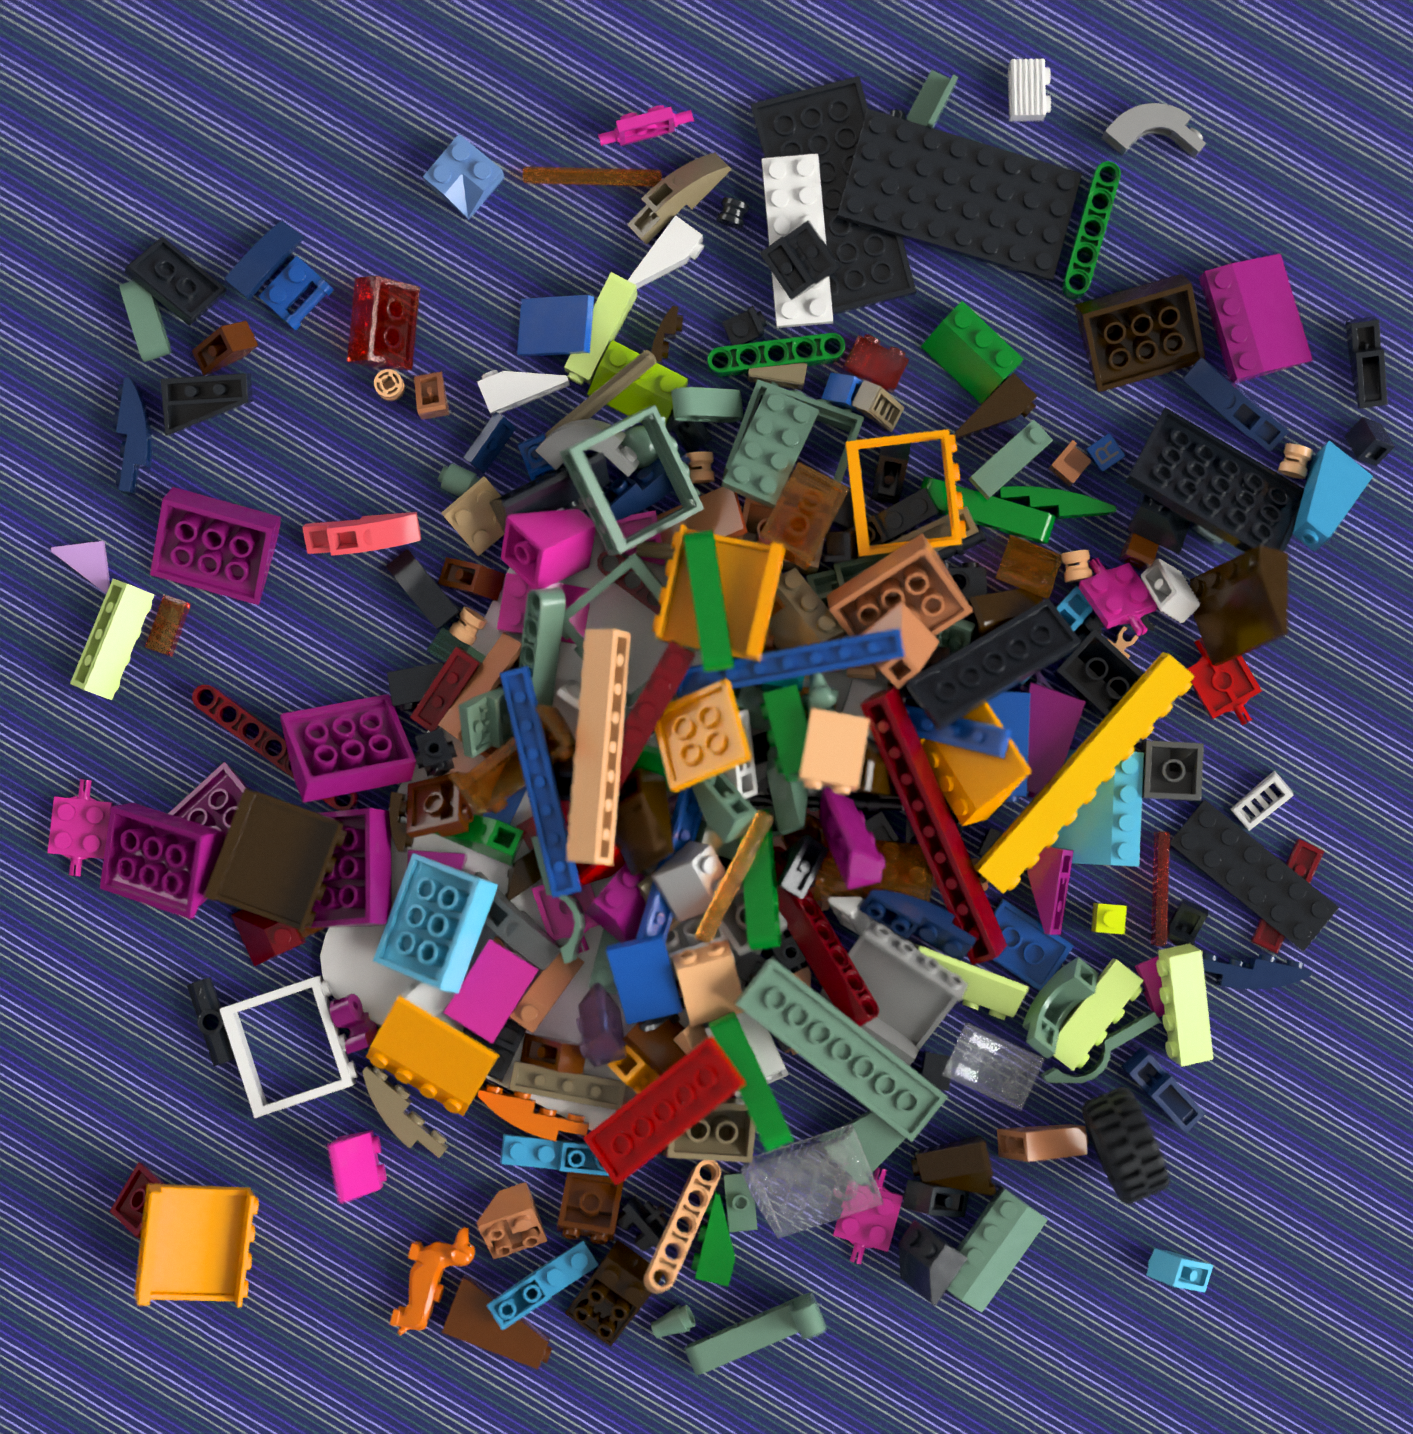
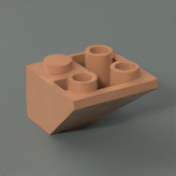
(916, 639)
(511, 1222)

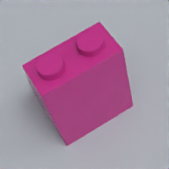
(548, 545)

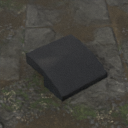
(800, 260)
(504, 1046)

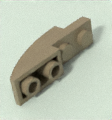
(670, 195)
(392, 1104)

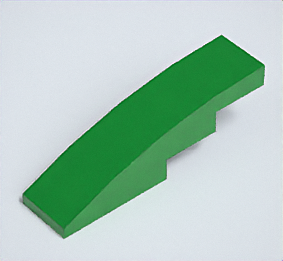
(1065, 503)

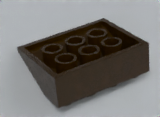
(1140, 332)
(1242, 603)

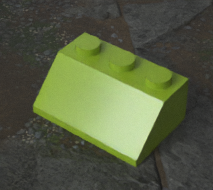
(648, 390)

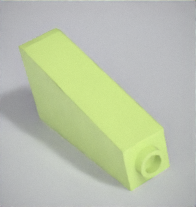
(608, 316)

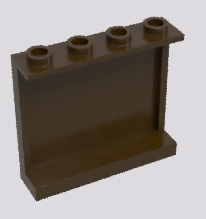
(275, 859)

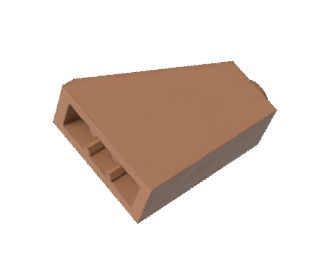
(1042, 1142)

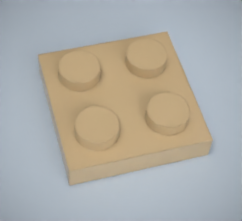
(474, 517)

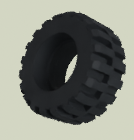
(1125, 1145)

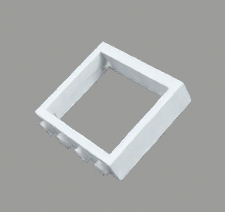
(245, 1061)

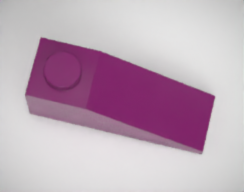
(1050, 885)

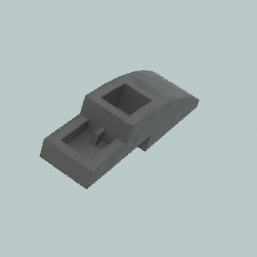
(520, 931)

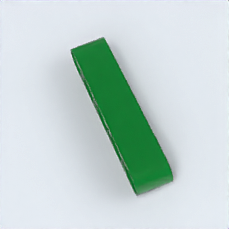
(1097, 218)
(788, 348)
(996, 512)
(708, 601)
(762, 896)
(756, 1091)

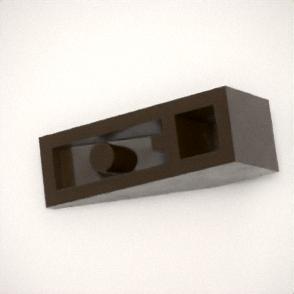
(1003, 406)

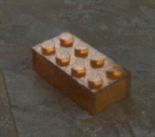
(904, 873)

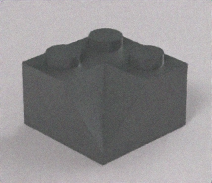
(1172, 770)

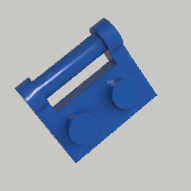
(290, 286)

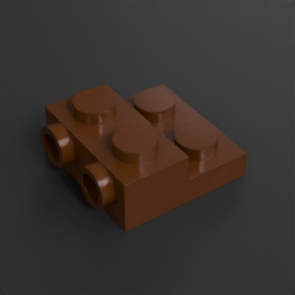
(436, 807)
(589, 1207)

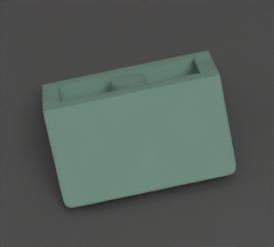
(932, 99)

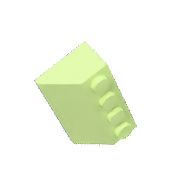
(983, 988)

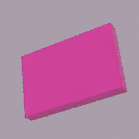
(491, 991)

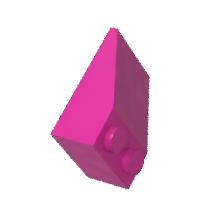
(514, 605)
(357, 1165)

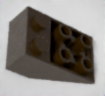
(643, 821)
(612, 1294)

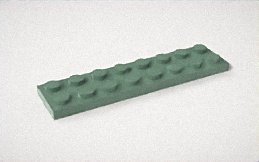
(841, 1049)

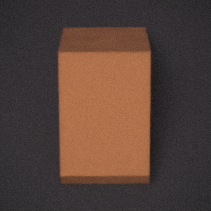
(431, 396)

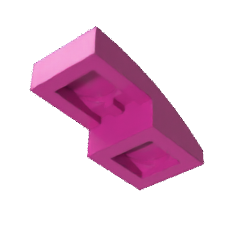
(1152, 983)

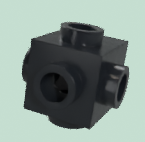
(435, 753)
(797, 962)

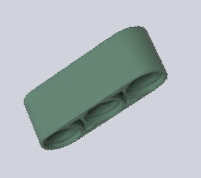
(145, 321)
(707, 405)

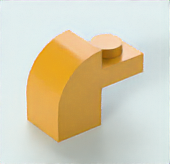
(634, 1071)

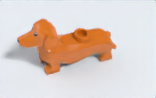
(426, 1278)

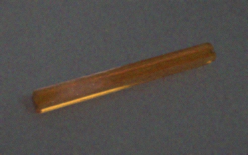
(592, 176)
(734, 877)

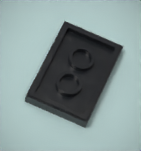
(175, 281)

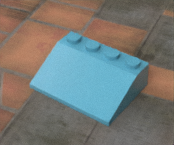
(1110, 824)
(435, 923)

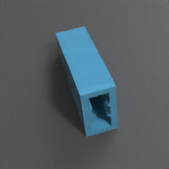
(1328, 495)

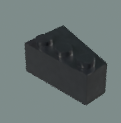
(201, 398)

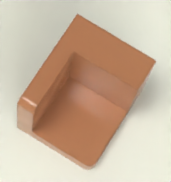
(1070, 464)

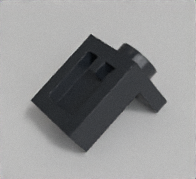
(745, 327)

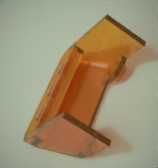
(501, 773)

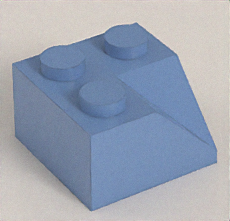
(463, 176)

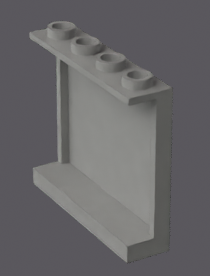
(908, 988)

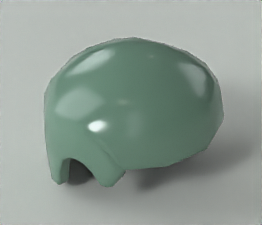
(640, 443)

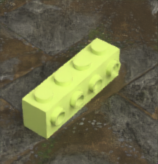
(112, 639)
(1184, 1004)
(1092, 1016)

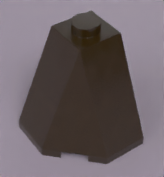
(998, 608)
(874, 774)
(956, 1165)

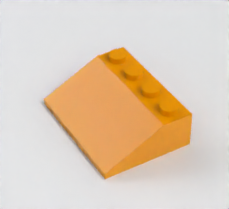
(974, 780)
(431, 1056)

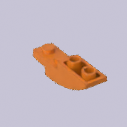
(520, 1112)

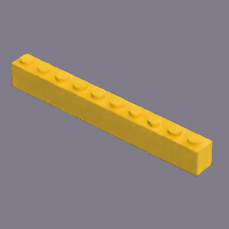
(1084, 772)

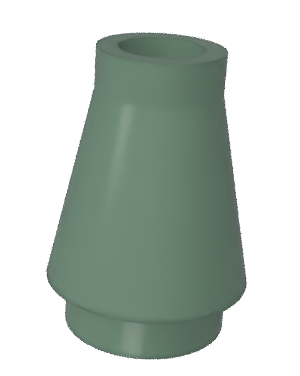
(674, 1322)

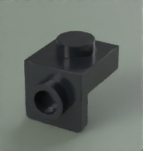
(691, 434)
(1186, 923)

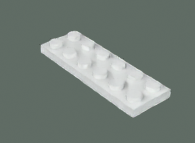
(791, 199)

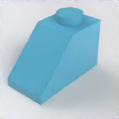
(1179, 1270)

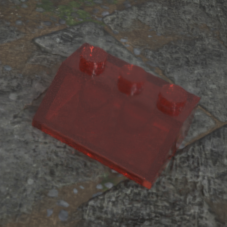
(383, 323)

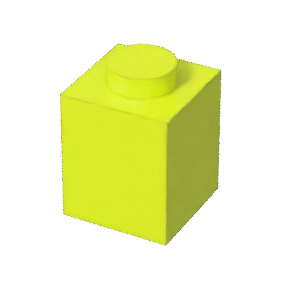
(1108, 918)

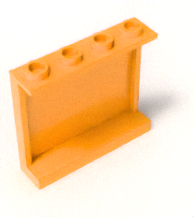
(748, 584)
(195, 1243)

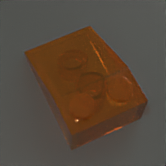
(803, 515)

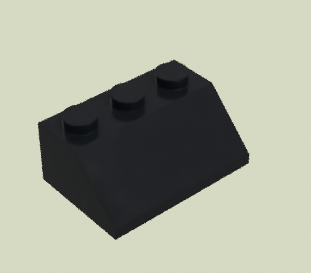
(1098, 673)

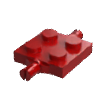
(1223, 686)

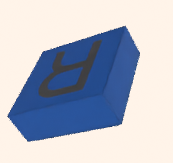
(1105, 452)

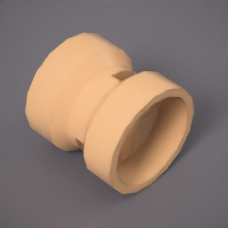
(394, 386)
(1295, 461)
(700, 467)
(1076, 572)
(468, 626)

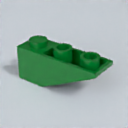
(490, 839)
(717, 1252)

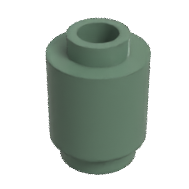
(457, 479)

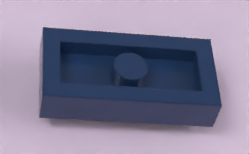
(489, 442)

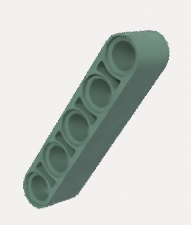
(542, 640)

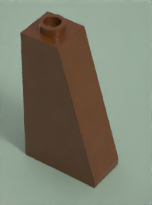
(475, 1324)

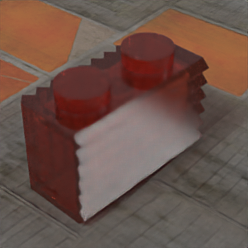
(876, 362)

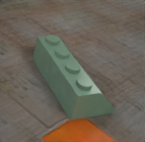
(994, 1247)

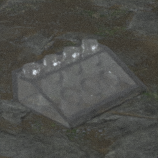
(812, 1181)

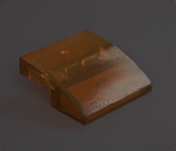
(1028, 567)

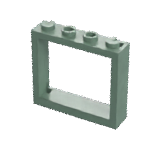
(828, 414)
(594, 499)
(645, 574)

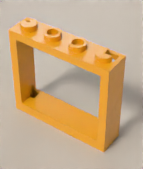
(951, 474)

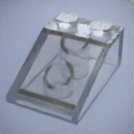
(993, 1066)

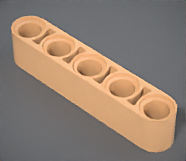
(675, 1238)

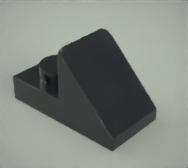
(802, 865)
(749, 966)

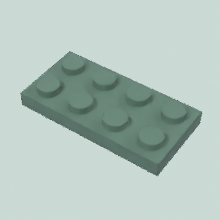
(770, 448)

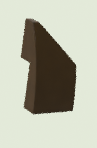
(523, 874)

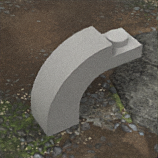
(1153, 119)
(578, 430)

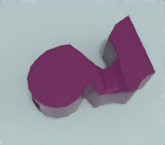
(349, 1014)

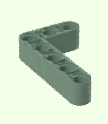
(757, 1332)

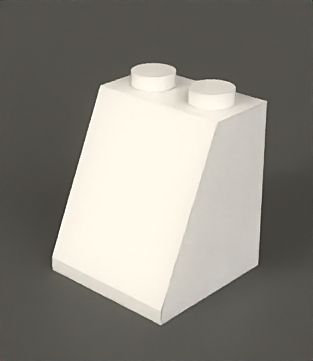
(762, 1047)

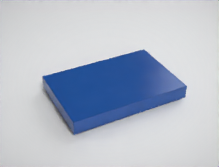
(555, 325)
(1029, 950)
(644, 978)

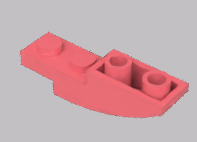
(362, 535)

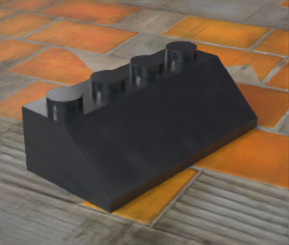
(548, 491)

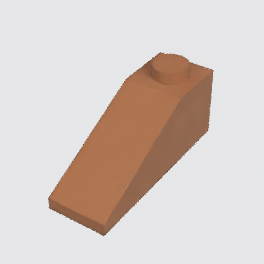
(545, 992)

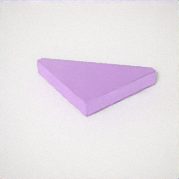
(88, 560)

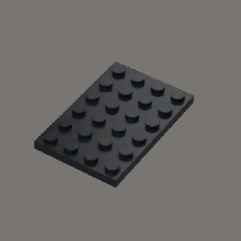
(1216, 485)

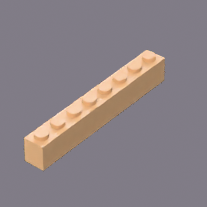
(598, 746)

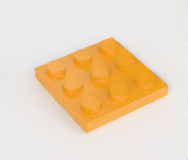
(701, 736)

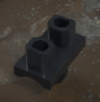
(647, 1220)

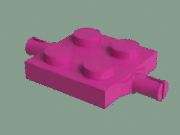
(645, 126)
(1118, 596)
(79, 827)
(559, 917)
(872, 1226)

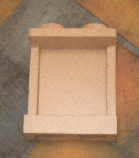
(833, 751)
(708, 982)

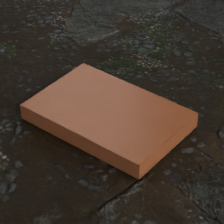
(720, 514)

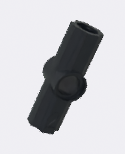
(205, 1003)

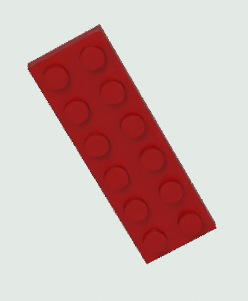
(664, 1110)

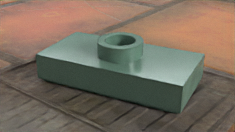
(739, 1203)

